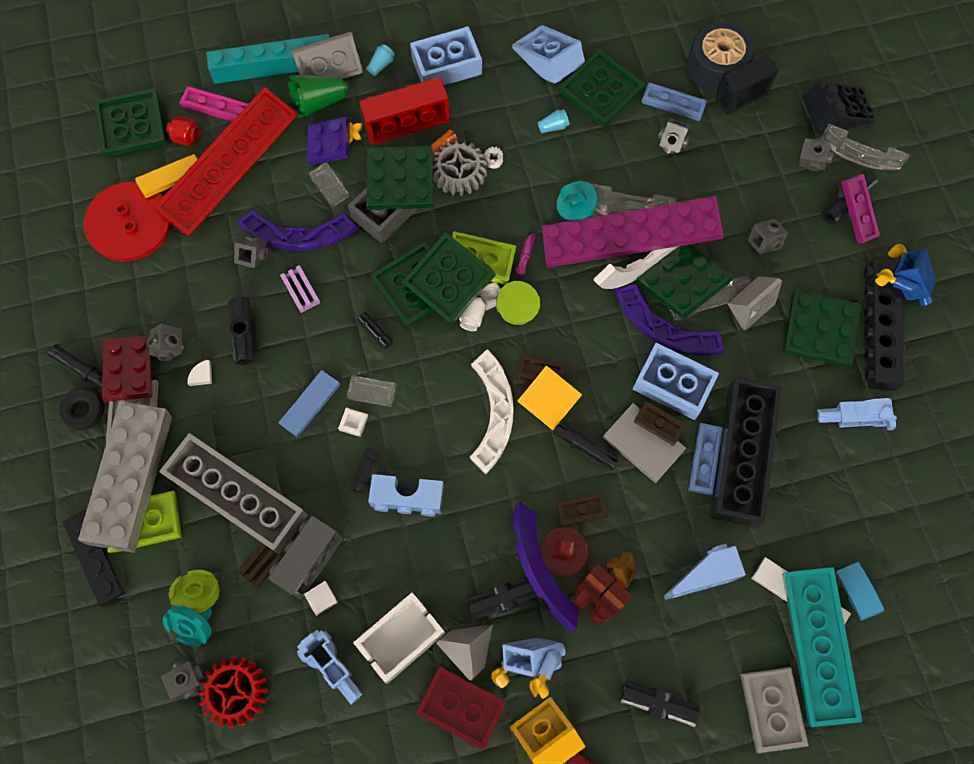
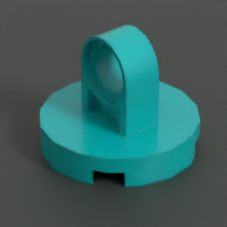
(577, 201)
(188, 624)

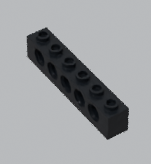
(890, 334)

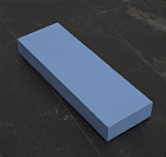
(674, 101)
(309, 403)
(705, 459)

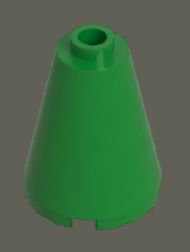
(315, 92)

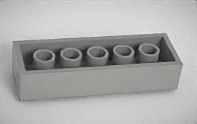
(126, 477)
(234, 493)

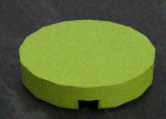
(517, 302)
(195, 590)

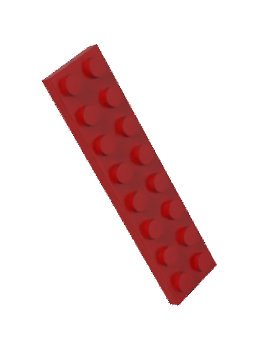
(225, 162)

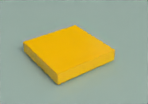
(549, 397)

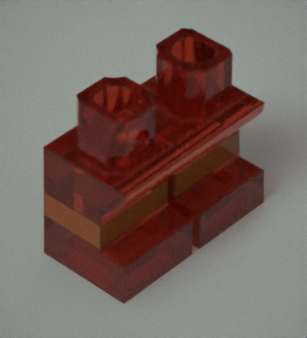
(606, 605)

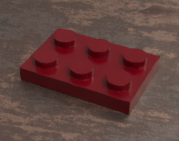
(126, 369)
(461, 708)

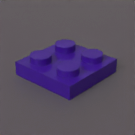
(328, 141)

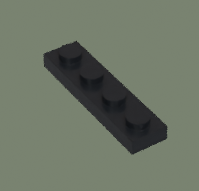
(94, 563)

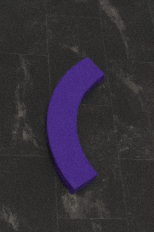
(298, 238)
(662, 331)
(536, 570)

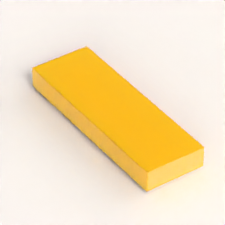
(164, 177)

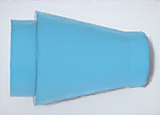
(382, 57)
(555, 121)

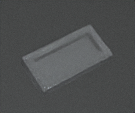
(329, 184)
(371, 391)

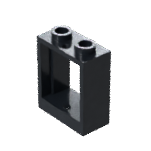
(747, 84)

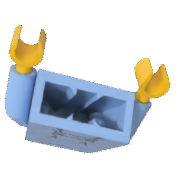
(531, 658)

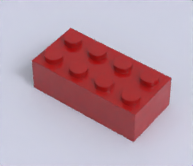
(405, 111)

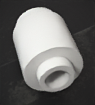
(473, 315)

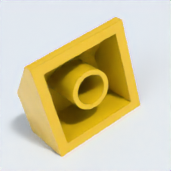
(547, 734)

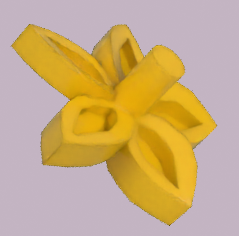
(354, 131)

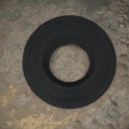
(87, 421)

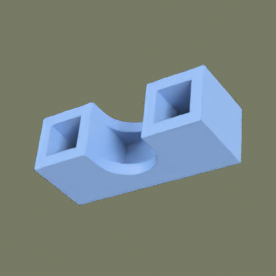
(425, 500)

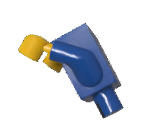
(912, 275)

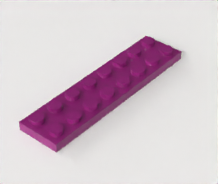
(632, 232)

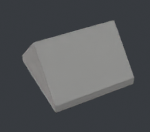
(755, 300)

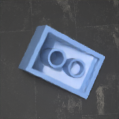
(550, 53)
(717, 568)

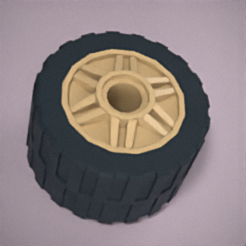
(716, 52)

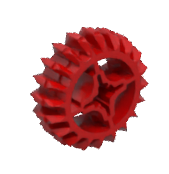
(230, 702)

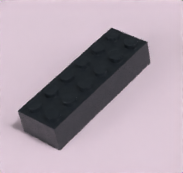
(746, 453)

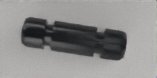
(374, 330)
(364, 470)

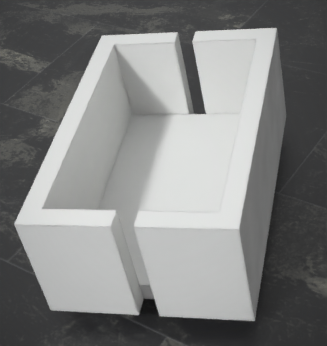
(399, 638)

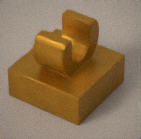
(623, 569)

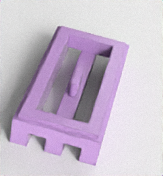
(292, 274)

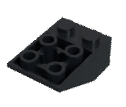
(837, 105)

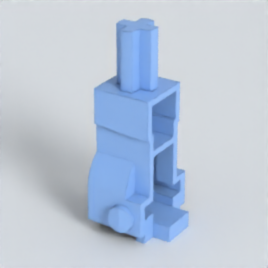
(861, 413)
(334, 671)

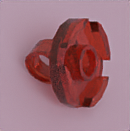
(564, 551)

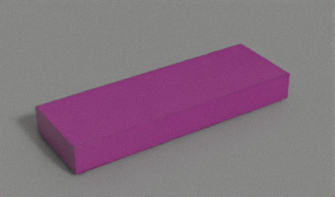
(860, 208)

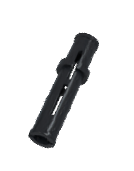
(87, 372)
(585, 445)

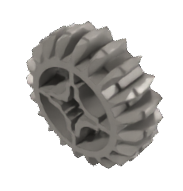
(471, 164)

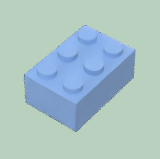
(447, 56)
(675, 381)

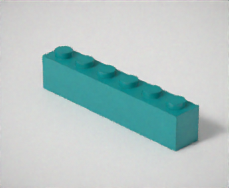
(256, 60)

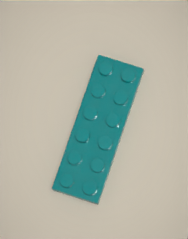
(821, 647)

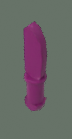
(525, 254)

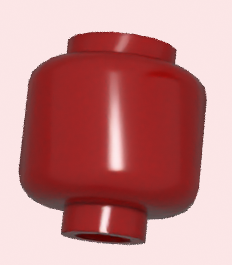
(183, 131)

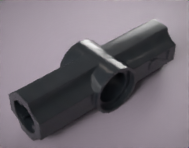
(838, 207)
(241, 318)
(501, 598)
(660, 704)

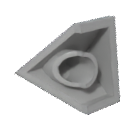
(467, 648)

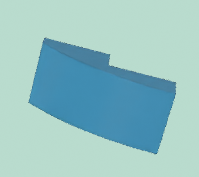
(860, 591)

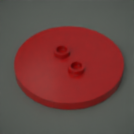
(124, 223)

